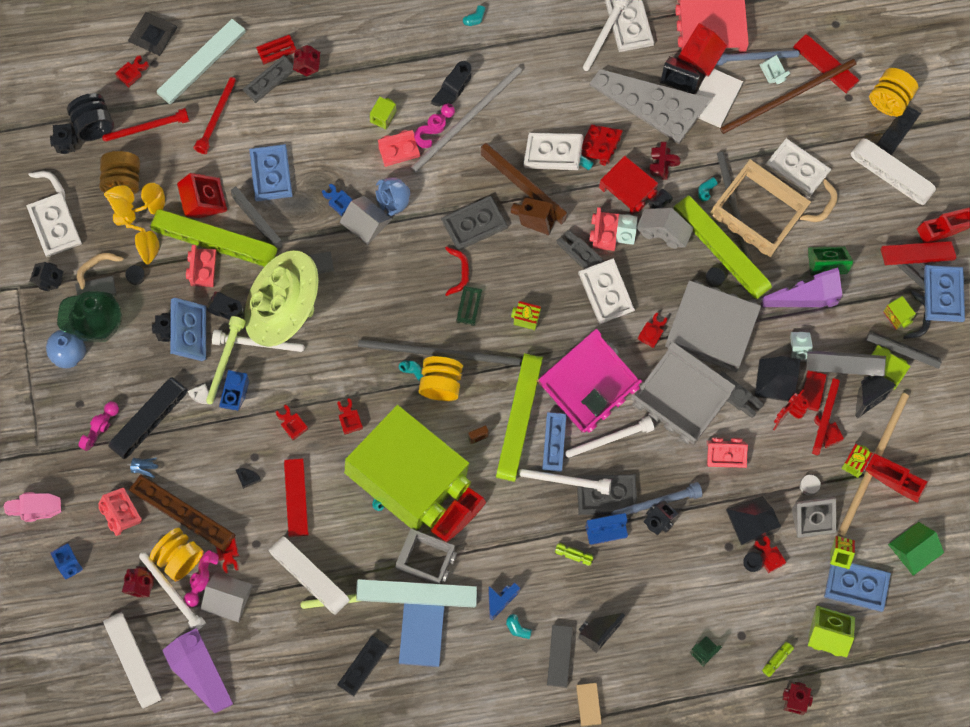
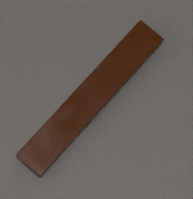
(520, 180)
(182, 512)

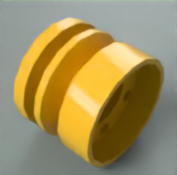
(893, 92)
(440, 378)
(176, 554)

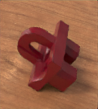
(665, 161)

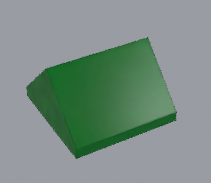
(829, 258)
(917, 547)

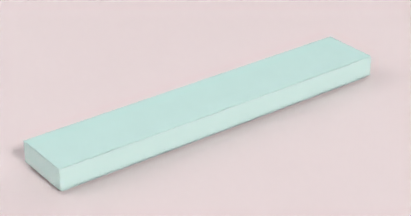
(200, 61)
(416, 593)

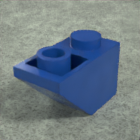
(234, 390)

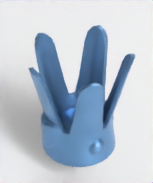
(137, 466)

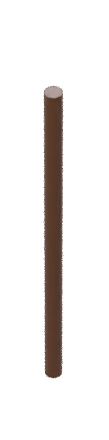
(778, 101)

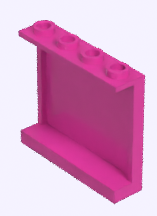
(582, 370)

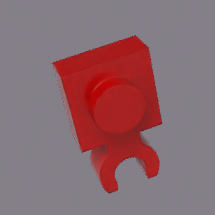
(131, 72)
(651, 332)
(349, 419)
(292, 424)
(832, 434)
(229, 555)
(772, 557)

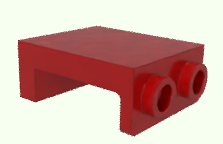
(629, 184)

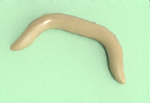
(829, 207)
(93, 261)

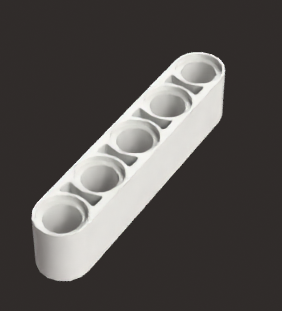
(893, 171)
(309, 575)
(132, 660)

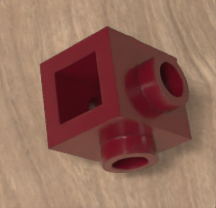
(306, 60)
(138, 582)
(796, 705)

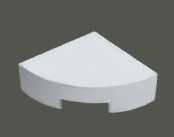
(199, 394)

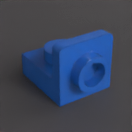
(66, 561)

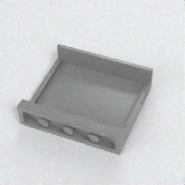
(713, 325)
(683, 394)

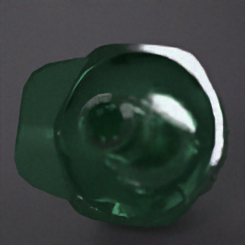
(90, 316)

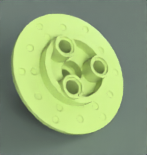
(281, 298)

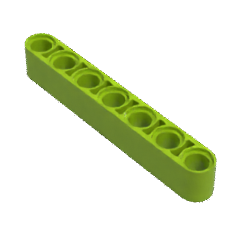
(213, 238)
(723, 247)
(519, 417)

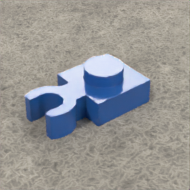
(338, 201)

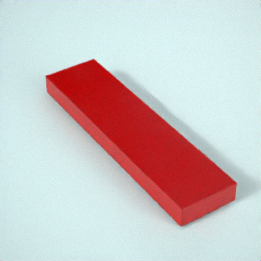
(825, 62)
(918, 253)
(825, 417)
(296, 497)

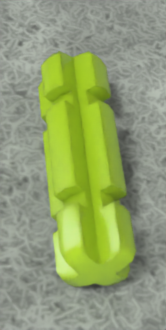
(574, 554)
(777, 659)

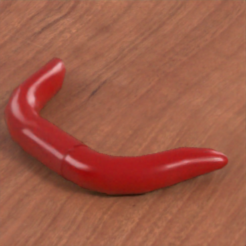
(464, 270)

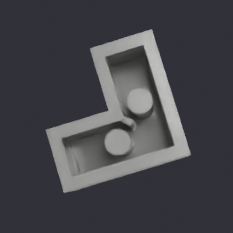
(665, 224)

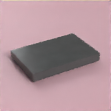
(474, 223)
(621, 495)

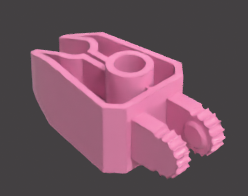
(33, 506)

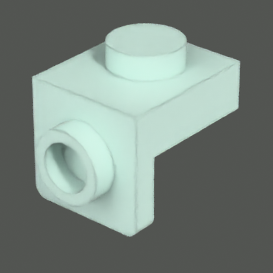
(774, 70)
(626, 229)
(800, 344)

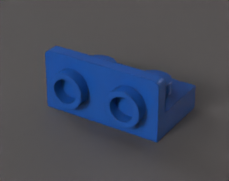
(606, 529)

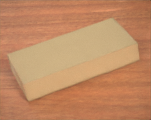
(588, 704)

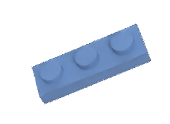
(554, 442)

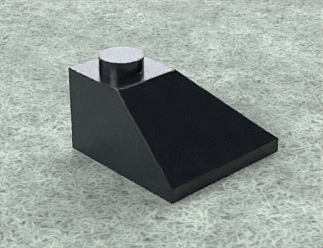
(152, 33)
(679, 75)
(777, 378)
(871, 393)
(753, 520)
(600, 630)

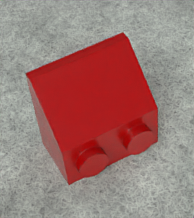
(703, 50)
(201, 195)

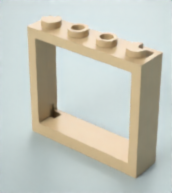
(775, 187)

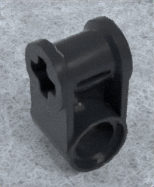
(458, 78)
(222, 306)

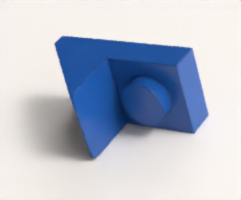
(498, 603)

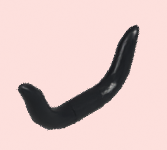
(926, 323)

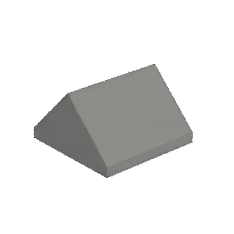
(364, 219)
(815, 517)
(226, 597)

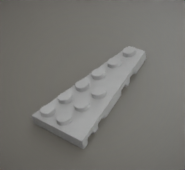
(661, 107)

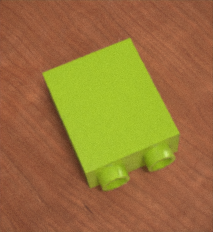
(408, 469)

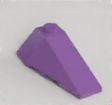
(819, 292)
(194, 665)

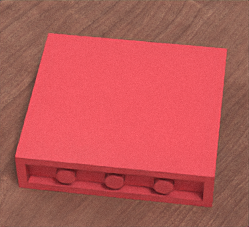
(723, 17)

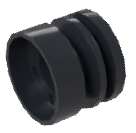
(90, 117)

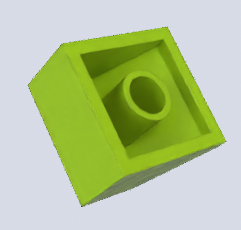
(831, 631)

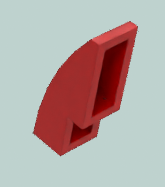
(944, 226)
(896, 477)
(458, 515)

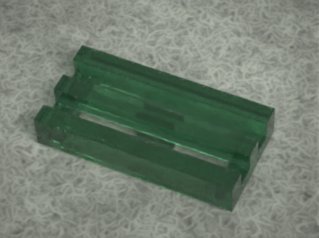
(466, 320)

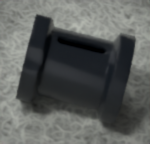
(661, 200)

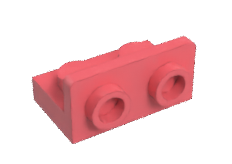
(398, 148)
(605, 230)
(201, 267)
(727, 453)
(119, 511)

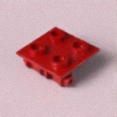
(600, 143)
(796, 407)

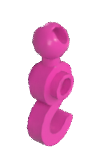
(436, 125)
(99, 424)
(200, 579)

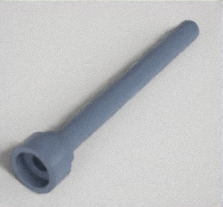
(756, 56)
(693, 491)

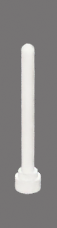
(619, 5)
(220, 338)
(644, 425)
(603, 486)
(194, 621)

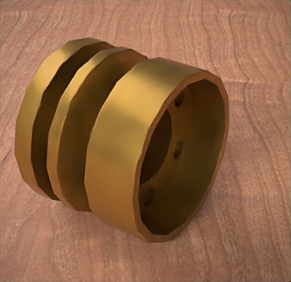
(119, 169)

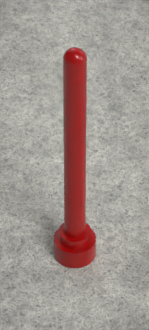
(180, 116)
(202, 145)

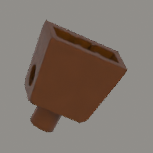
(535, 215)

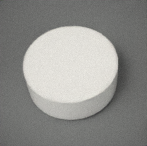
(810, 485)

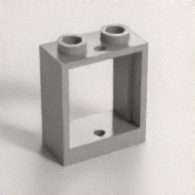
(406, 551)

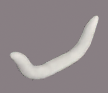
(54, 180)

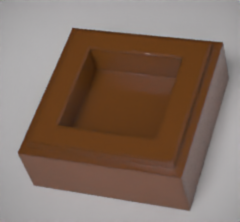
(478, 435)

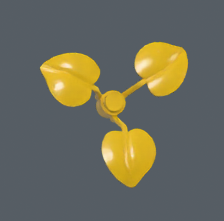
(121, 202)

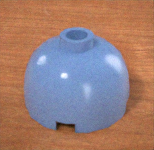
(392, 195)
(65, 349)

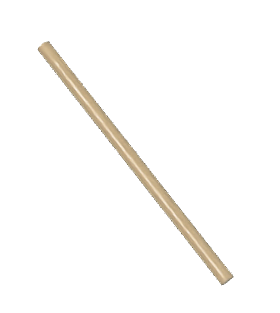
(867, 477)

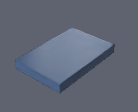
(270, 172)
(944, 293)
(188, 329)
(858, 586)
(421, 635)

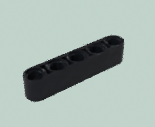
(147, 418)

